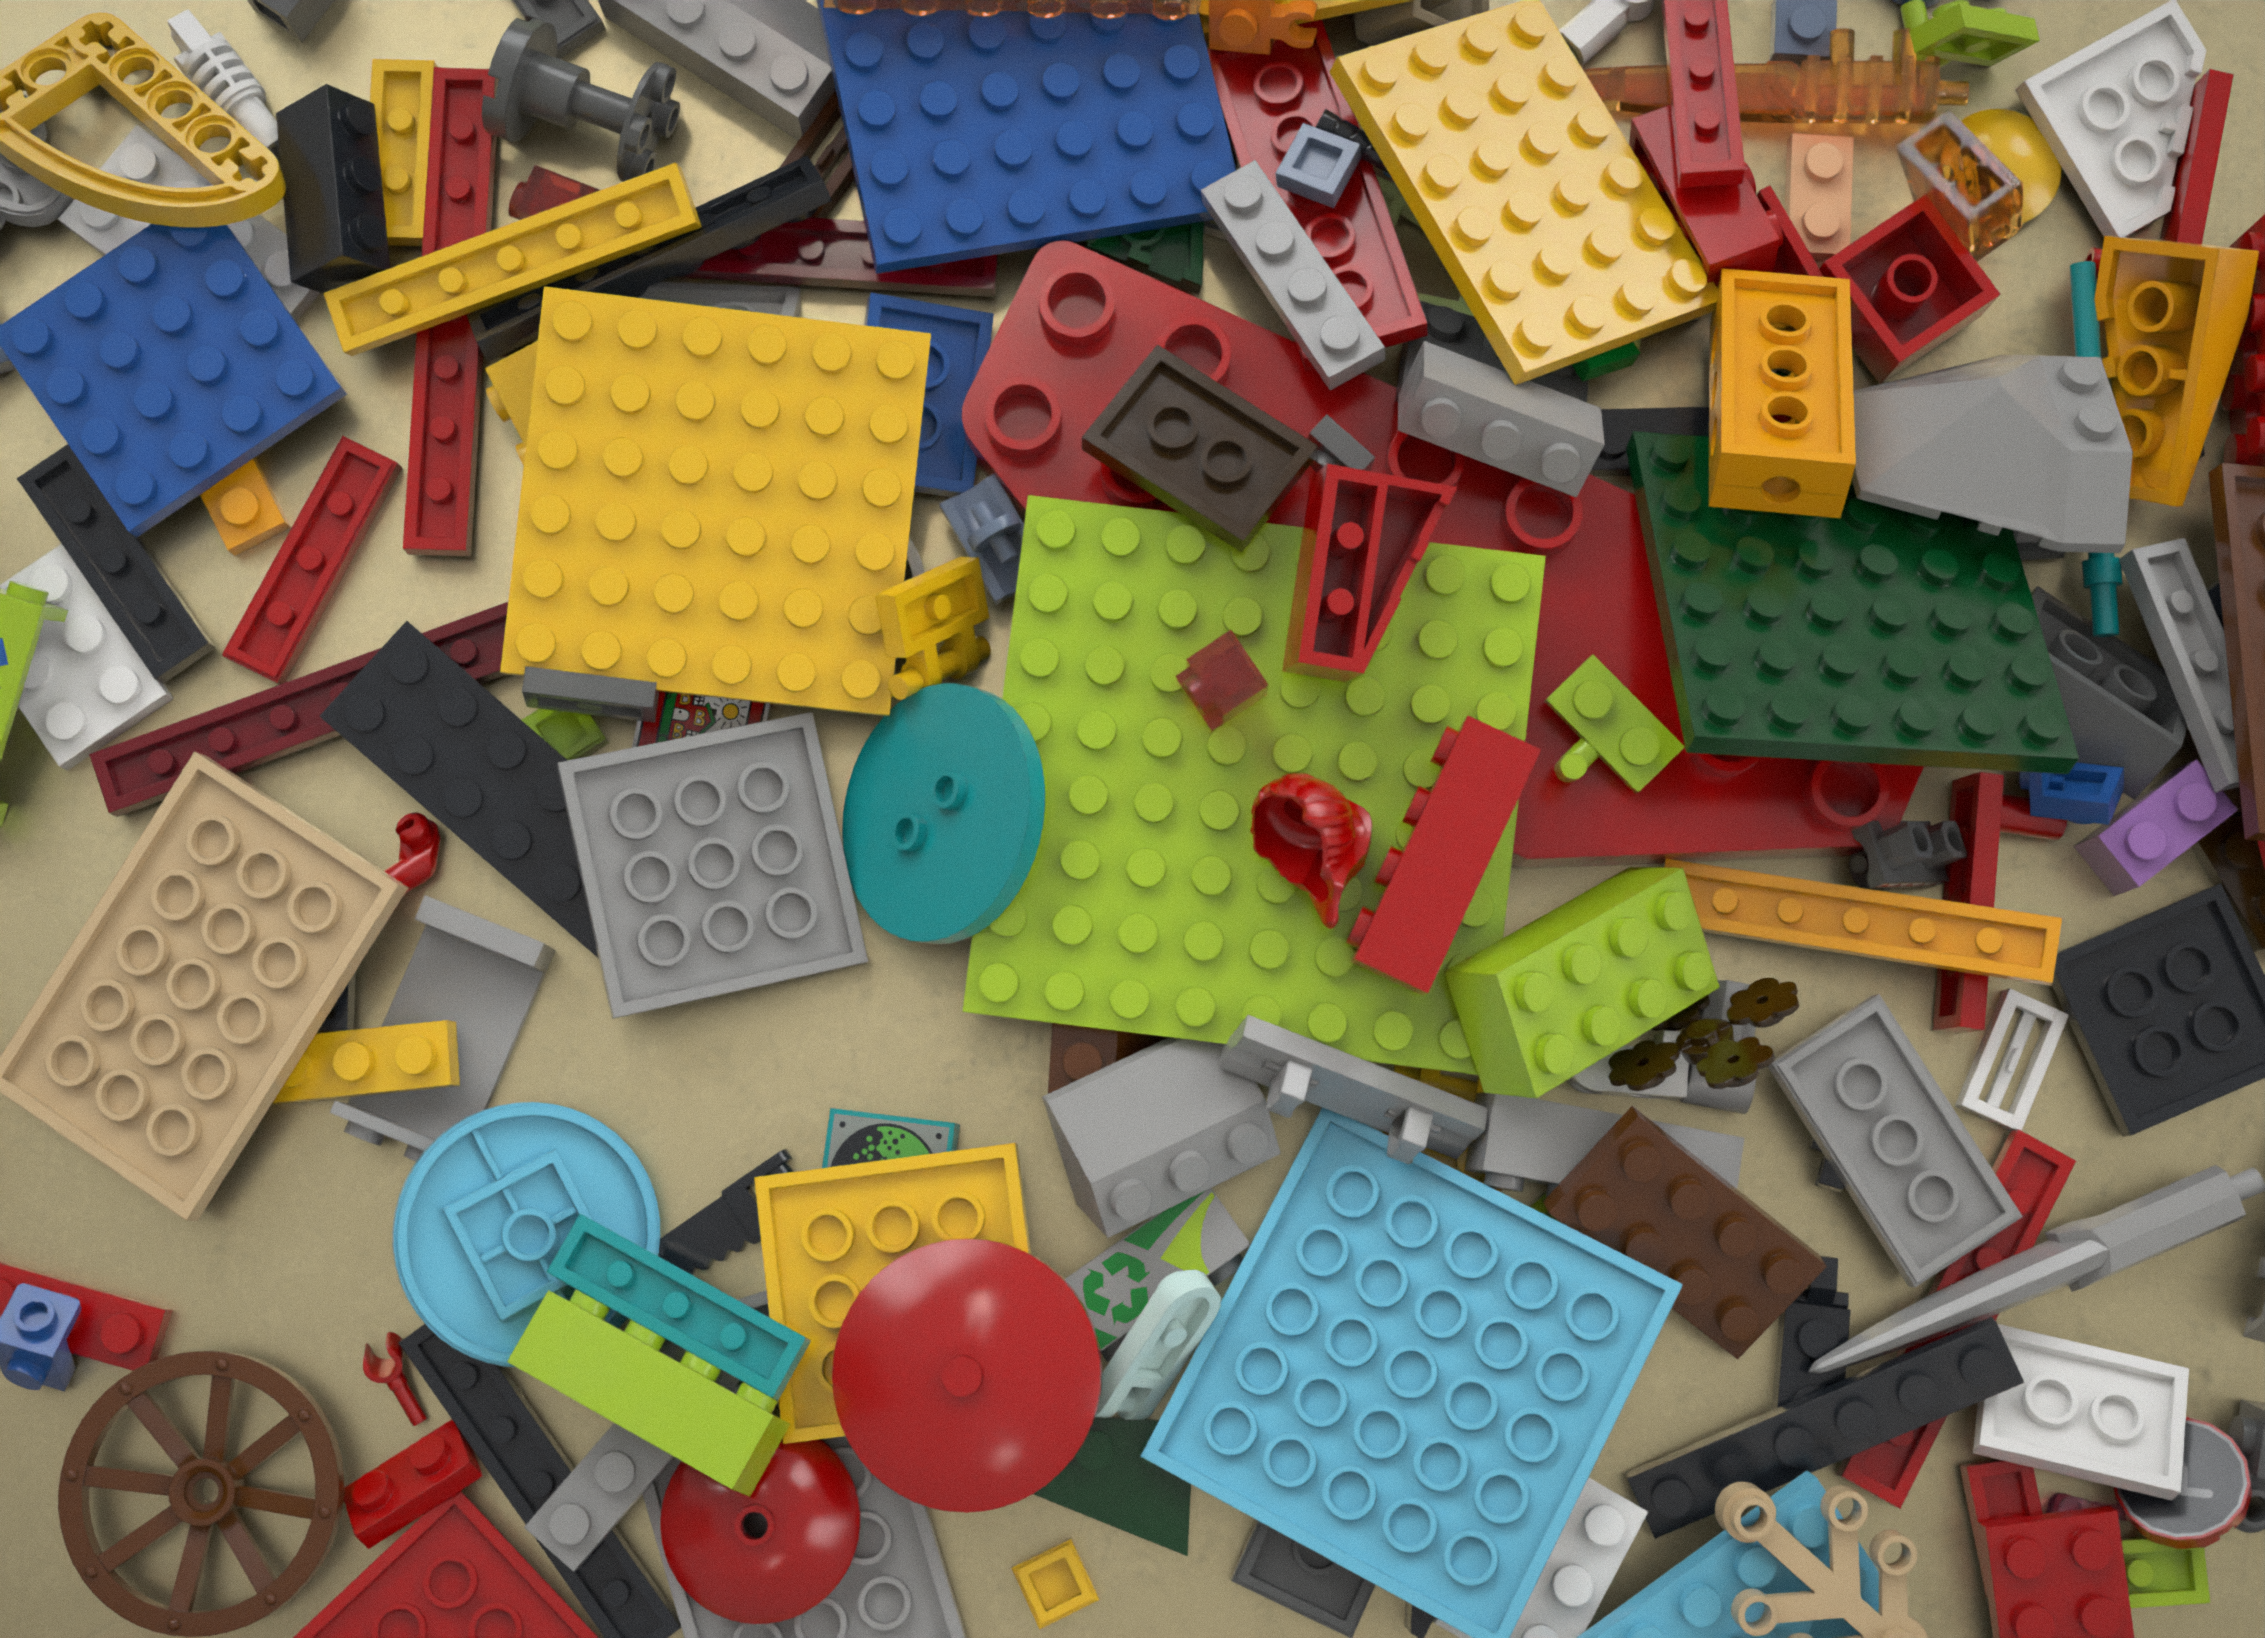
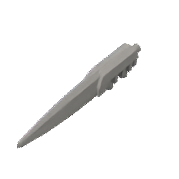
(2072, 1256)

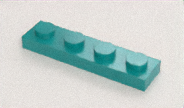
(679, 1307)

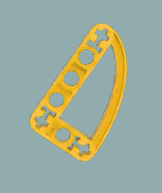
(89, 65)

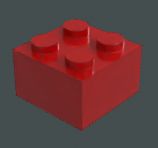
(1909, 288)

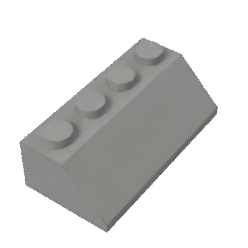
(752, 50)

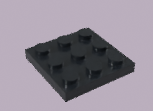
(2167, 1009)

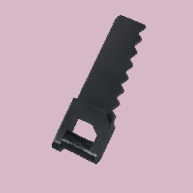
(722, 1224)

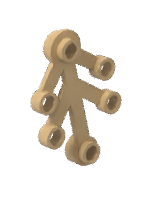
(1833, 1590)

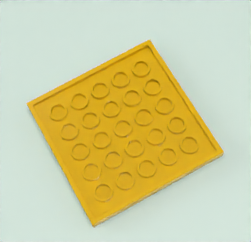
(715, 500)

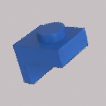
(2082, 796)
(35, 1338)

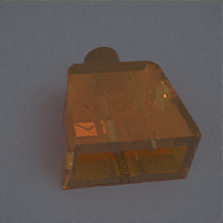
(1981, 195)

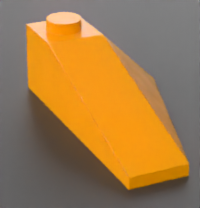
(2170, 342)

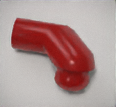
(417, 850)

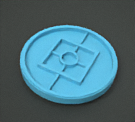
(494, 1209)

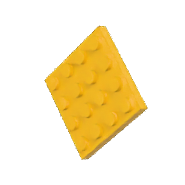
(845, 1223)

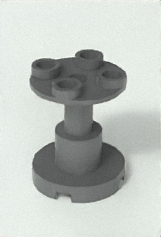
(560, 92)

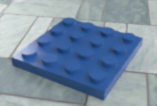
(168, 367)

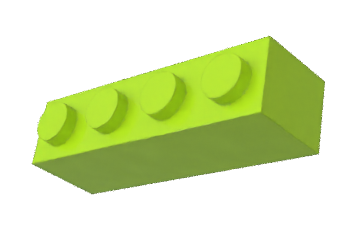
(649, 1392)

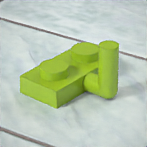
(1967, 32)
(1610, 727)

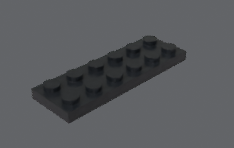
(468, 768)

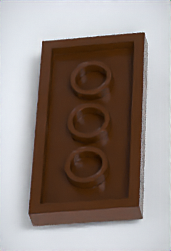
(1690, 1224)

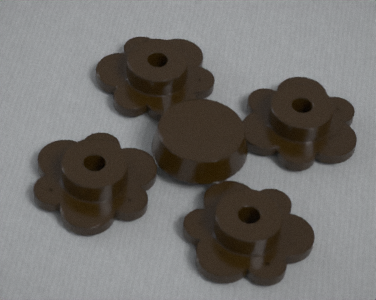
(1710, 1041)

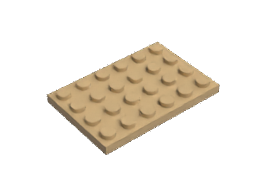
(196, 986)

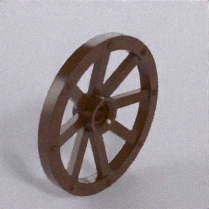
(187, 1496)

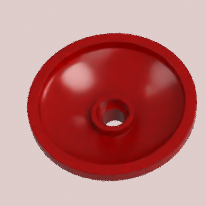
(797, 1562)

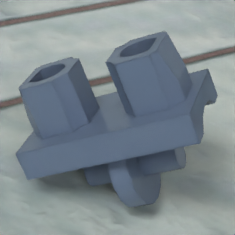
(988, 530)

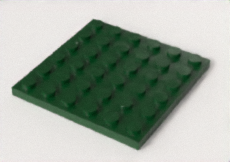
(1844, 631)

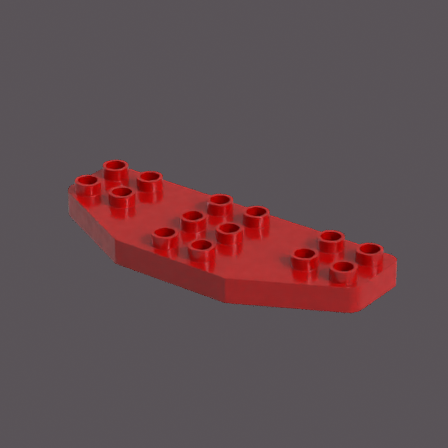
(1092, 322)

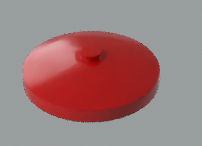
(967, 1375)

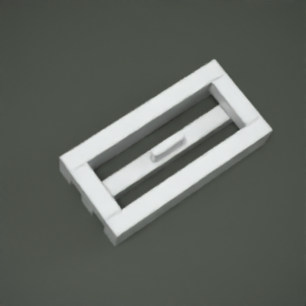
(2035, 1070)

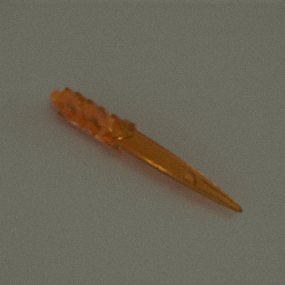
(1814, 93)

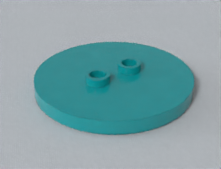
(943, 814)

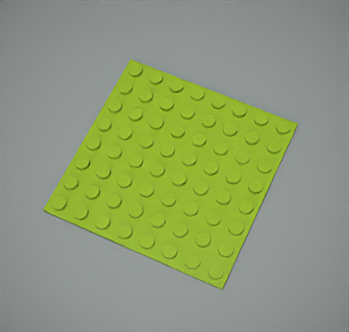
(1146, 865)

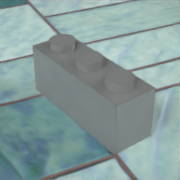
(1500, 423)

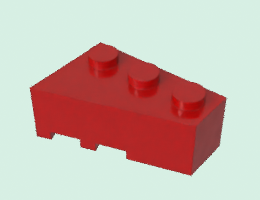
(1353, 564)

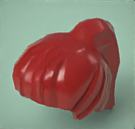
(1311, 837)

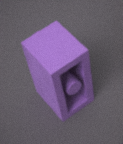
(2155, 828)

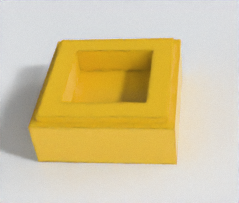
(1055, 1583)

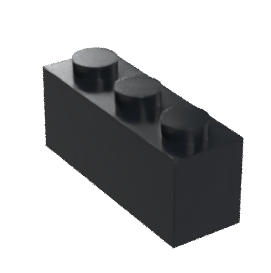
(332, 189)

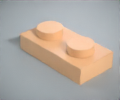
(1820, 191)

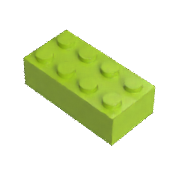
(1582, 981)

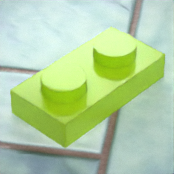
(2164, 1574)

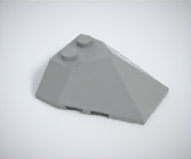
(2001, 444)

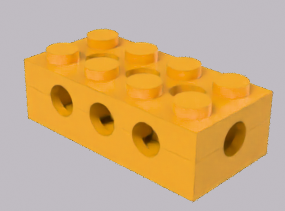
(1792, 325)

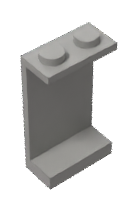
(466, 975)

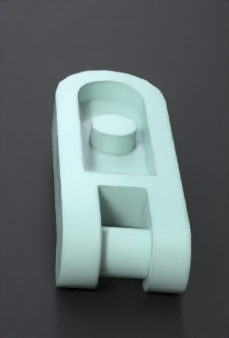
(1158, 1345)

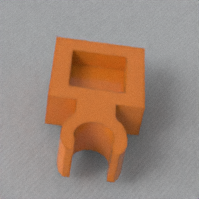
(1254, 24)

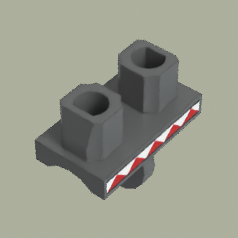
(1905, 854)

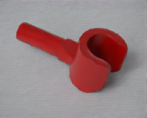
(391, 1373)

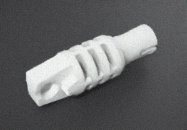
(223, 77)

